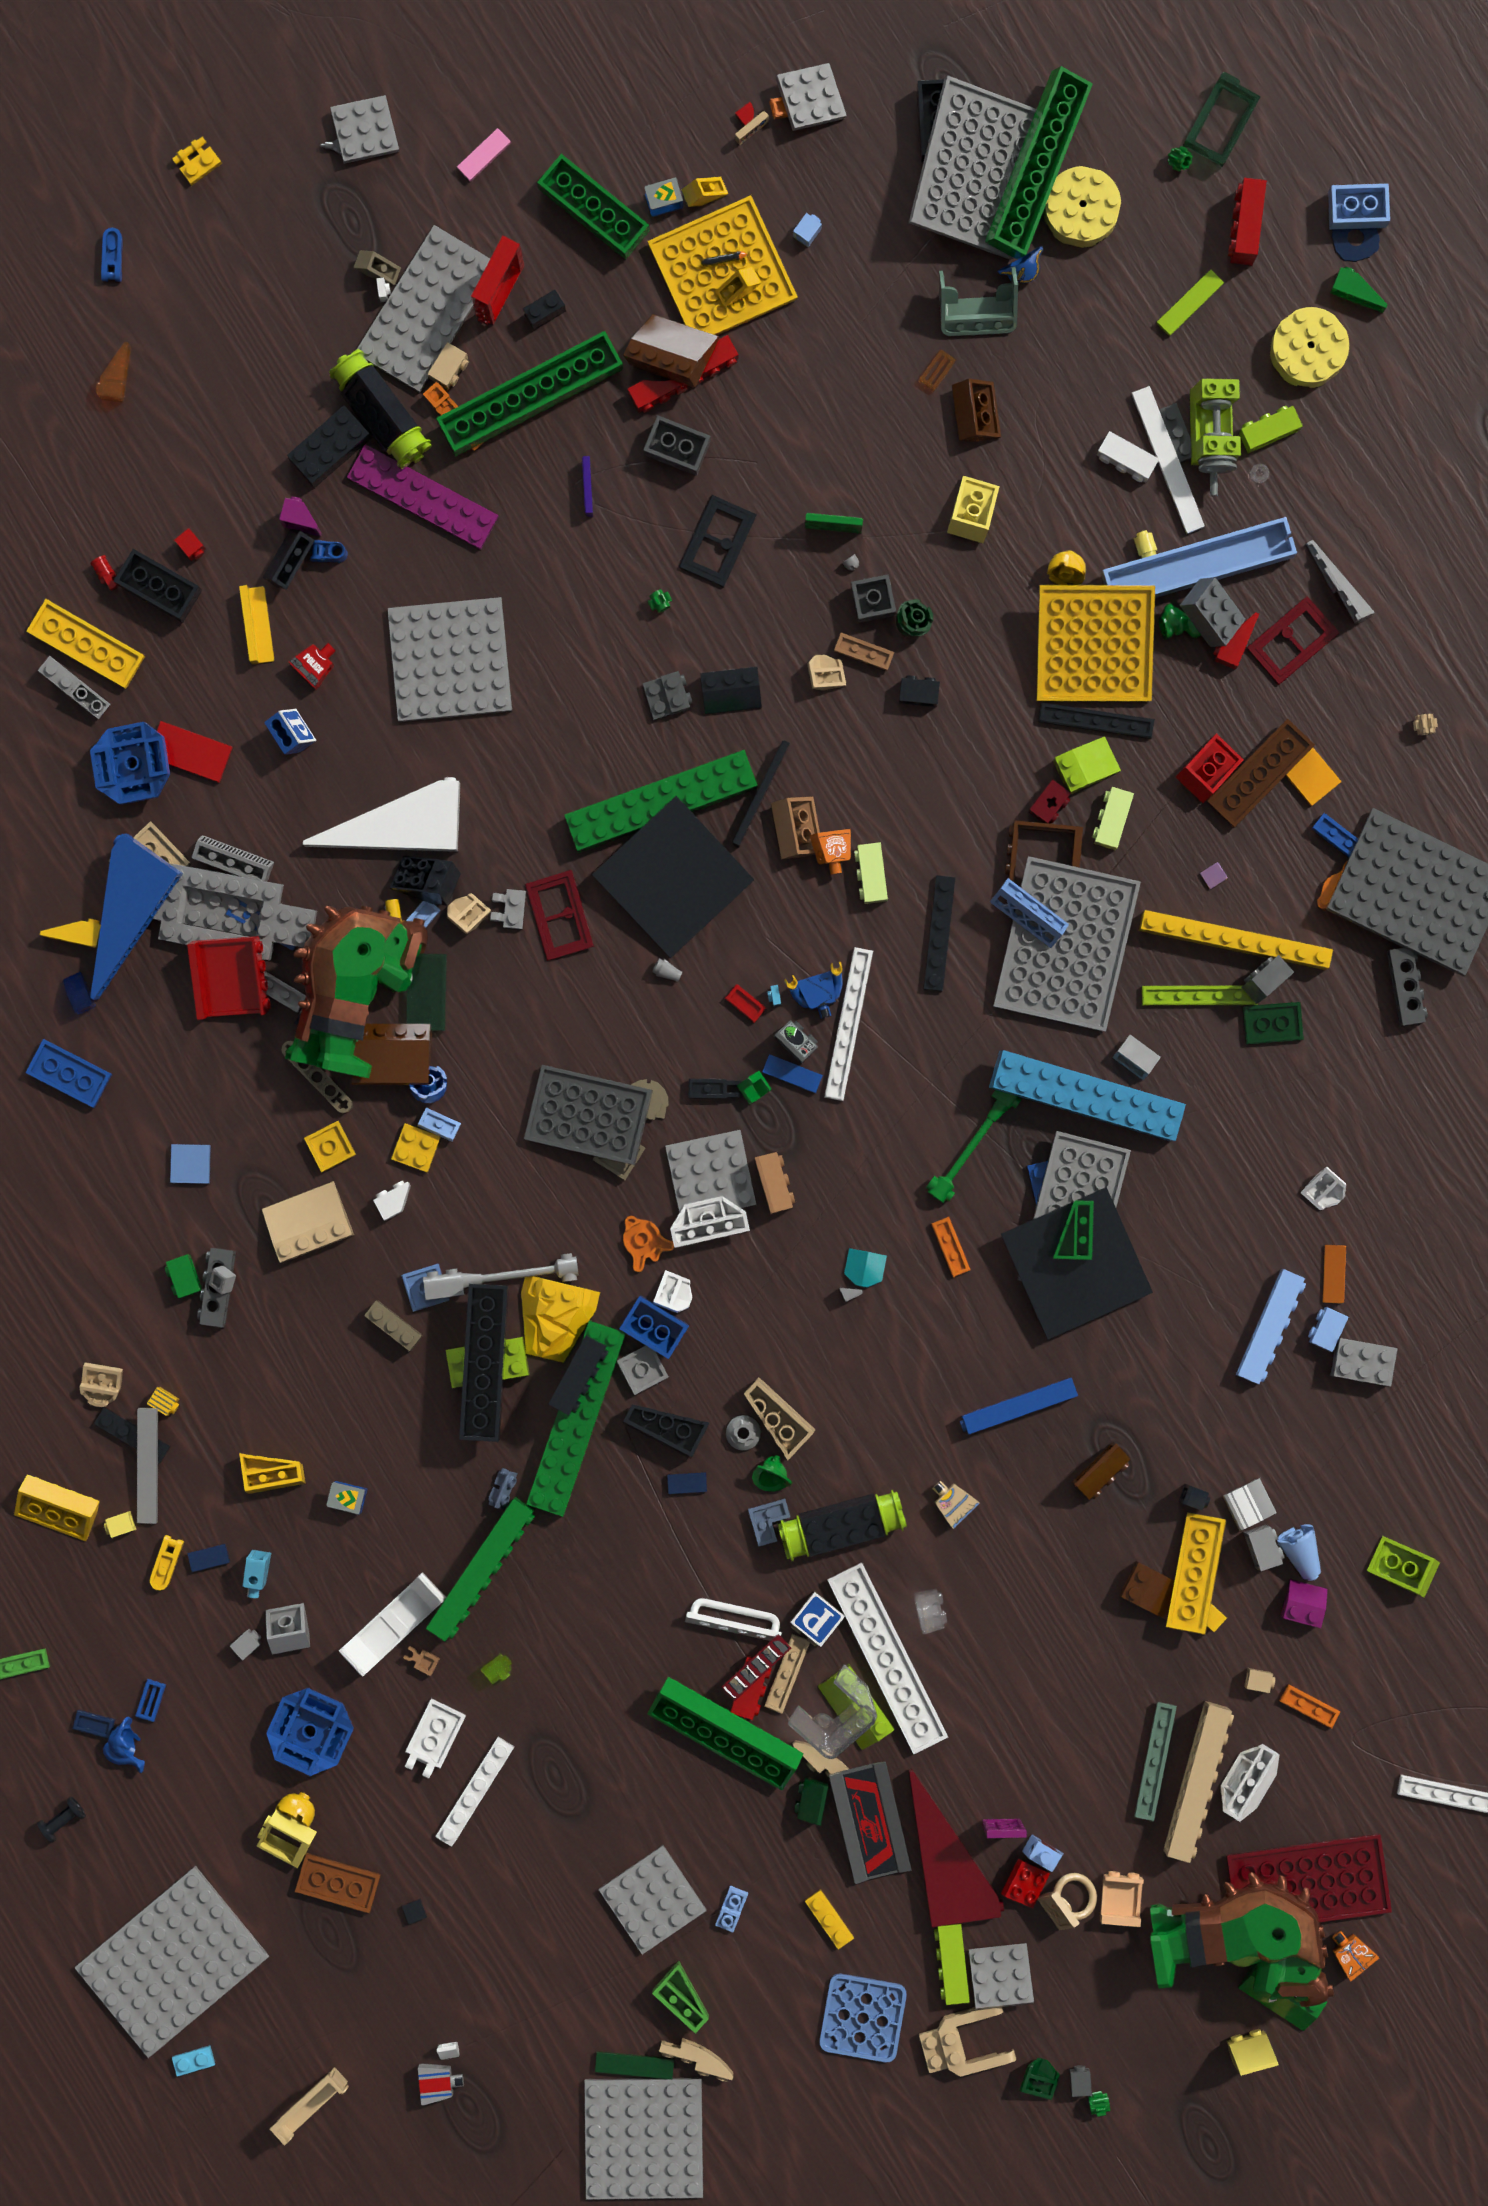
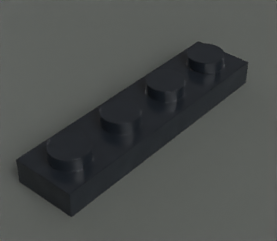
(125, 1430)

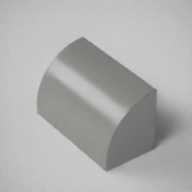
(1136, 1057)

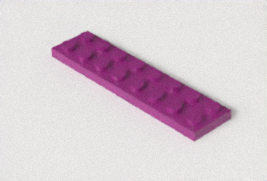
(423, 497)

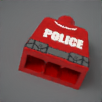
(314, 664)

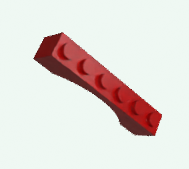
(649, 393)

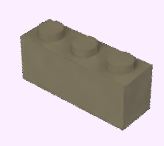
(393, 1325)

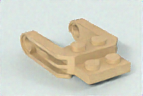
(944, 2047)

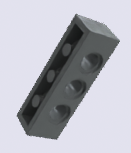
(1398, 977)
(216, 1318)

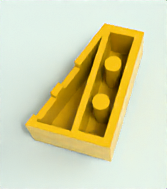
(269, 1473)

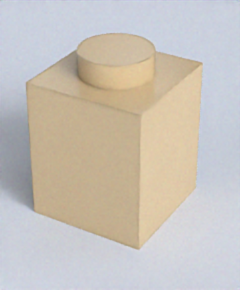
(1259, 1680)

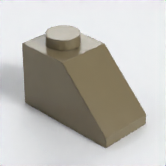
(376, 266)

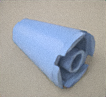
(1301, 1550)

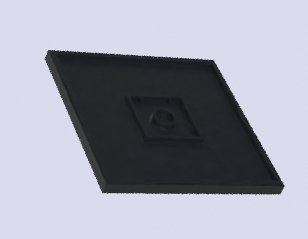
(673, 876)
(1076, 1290)

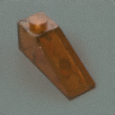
(114, 378)

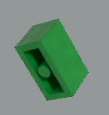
(183, 1276)

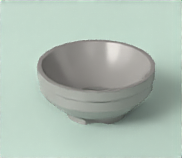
(737, 1423)

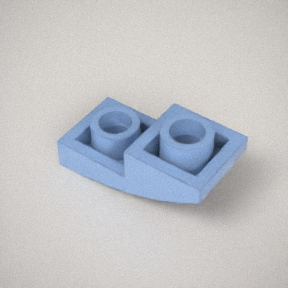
(731, 1909)

